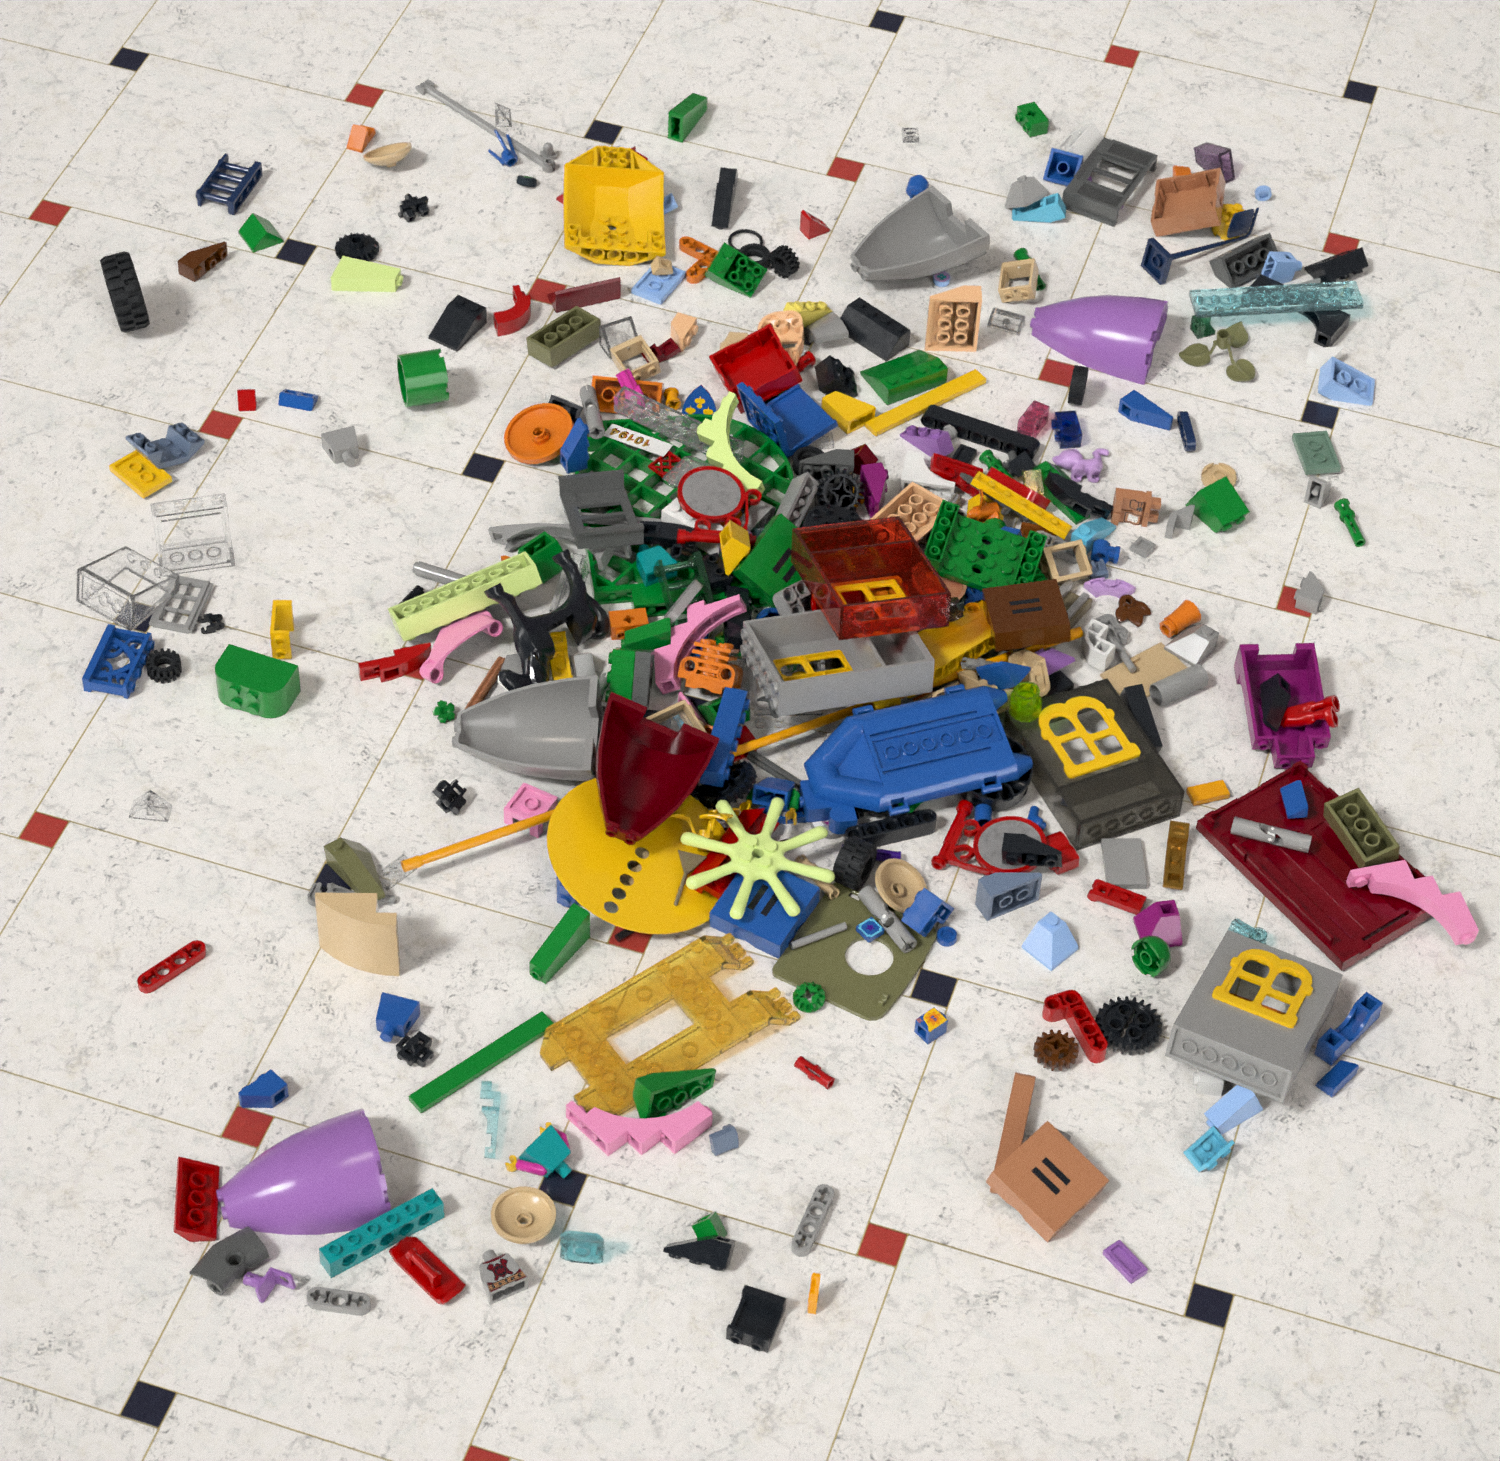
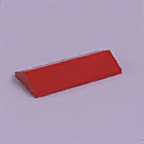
(196, 1200)

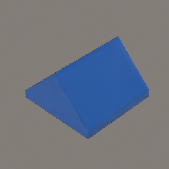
(1062, 166)
(1003, 674)

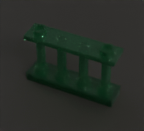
(696, 563)

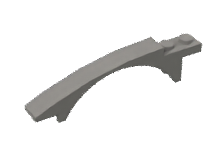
(520, 534)

